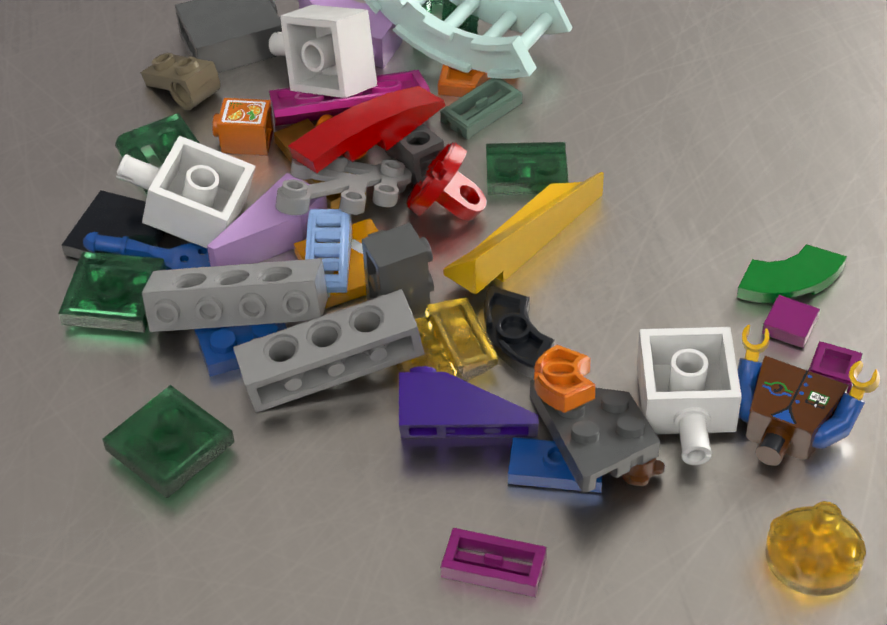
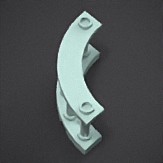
(465, 51)

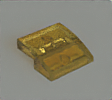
(453, 341)

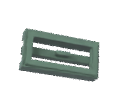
(486, 109)

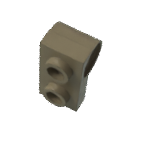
(185, 77)

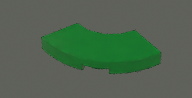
(801, 274)

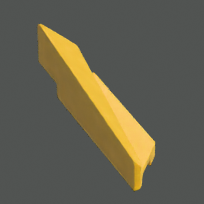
(524, 233)

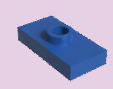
(541, 465)

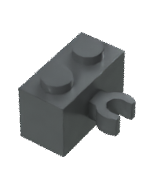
(398, 261)

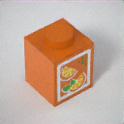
(244, 126)

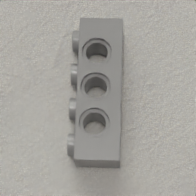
(235, 295)
(329, 350)

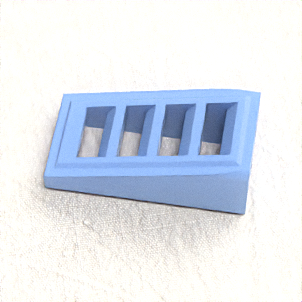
(330, 226)

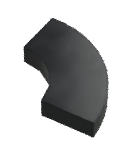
(512, 332)

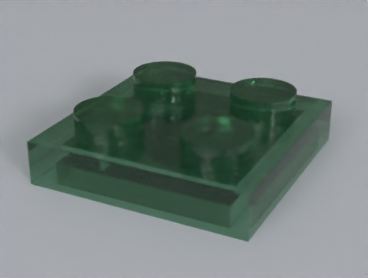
(109, 292)
(168, 441)

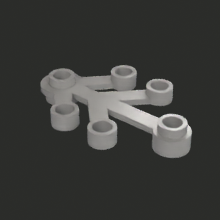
(387, 178)

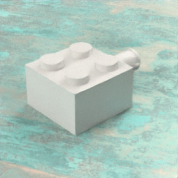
(327, 50)
(193, 190)
(689, 385)

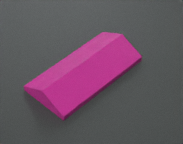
(294, 106)

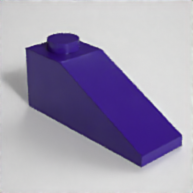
(449, 407)

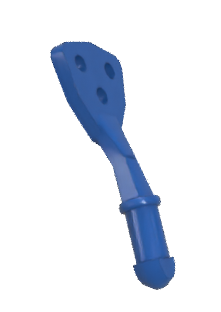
(172, 257)

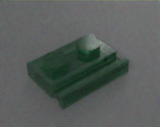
(525, 167)

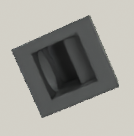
(417, 151)

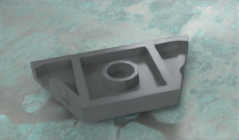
(600, 435)

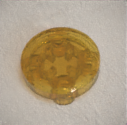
(815, 550)

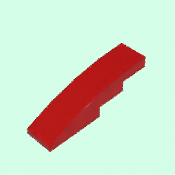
(374, 122)

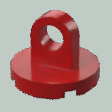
(447, 187)

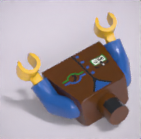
(795, 408)

